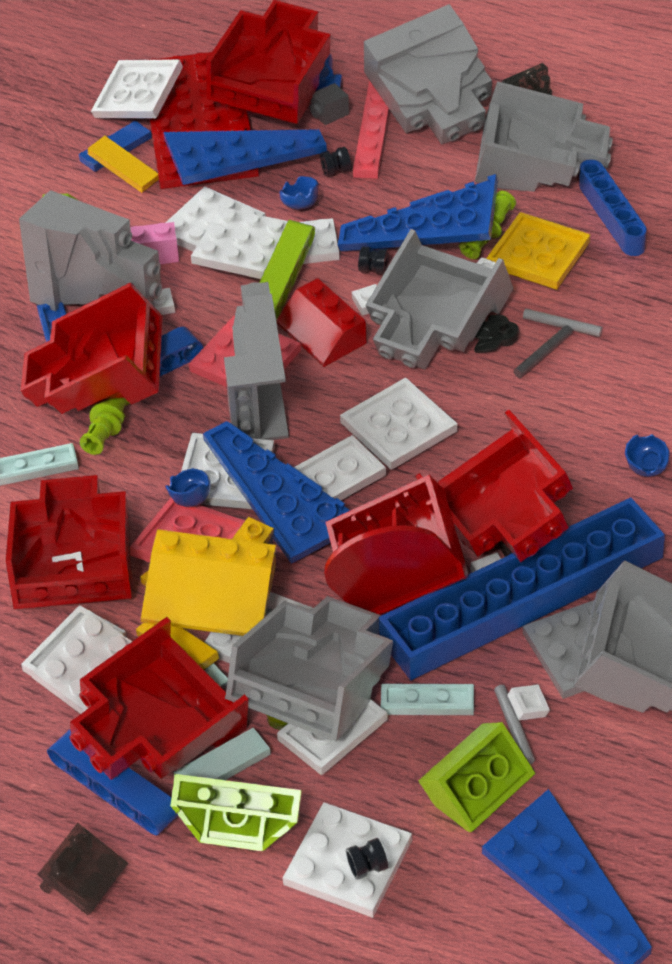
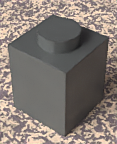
(329, 104)

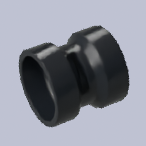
(335, 161)
(373, 260)
(366, 858)

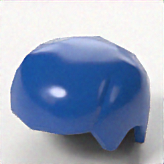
(301, 194)
(647, 455)
(189, 487)

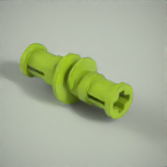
(503, 204)
(105, 422)

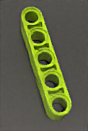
(287, 261)

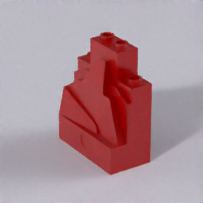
(269, 61)
(97, 354)
(508, 495)
(64, 521)
(153, 708)

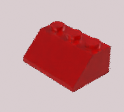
(322, 323)

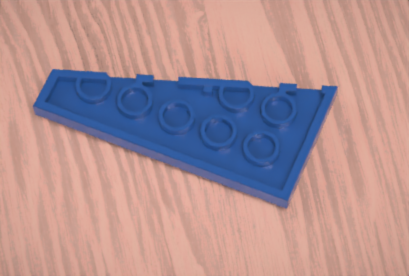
(221, 153)
(437, 219)
(276, 492)
(557, 868)

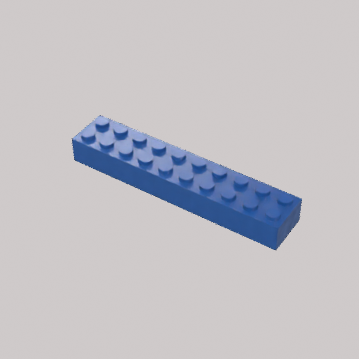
(516, 592)

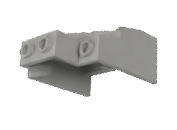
(430, 75)
(537, 139)
(82, 253)
(433, 301)
(256, 368)
(629, 641)
(310, 665)

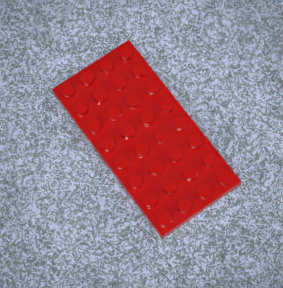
(190, 111)

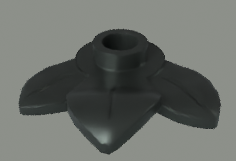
(495, 333)

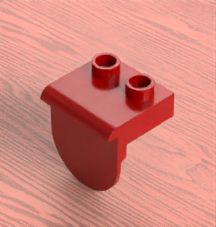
(395, 548)

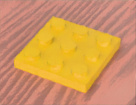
(539, 250)

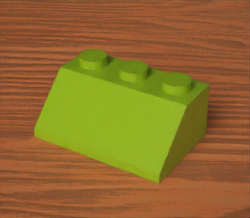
(477, 776)

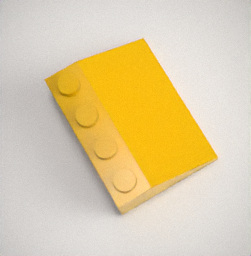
(208, 582)

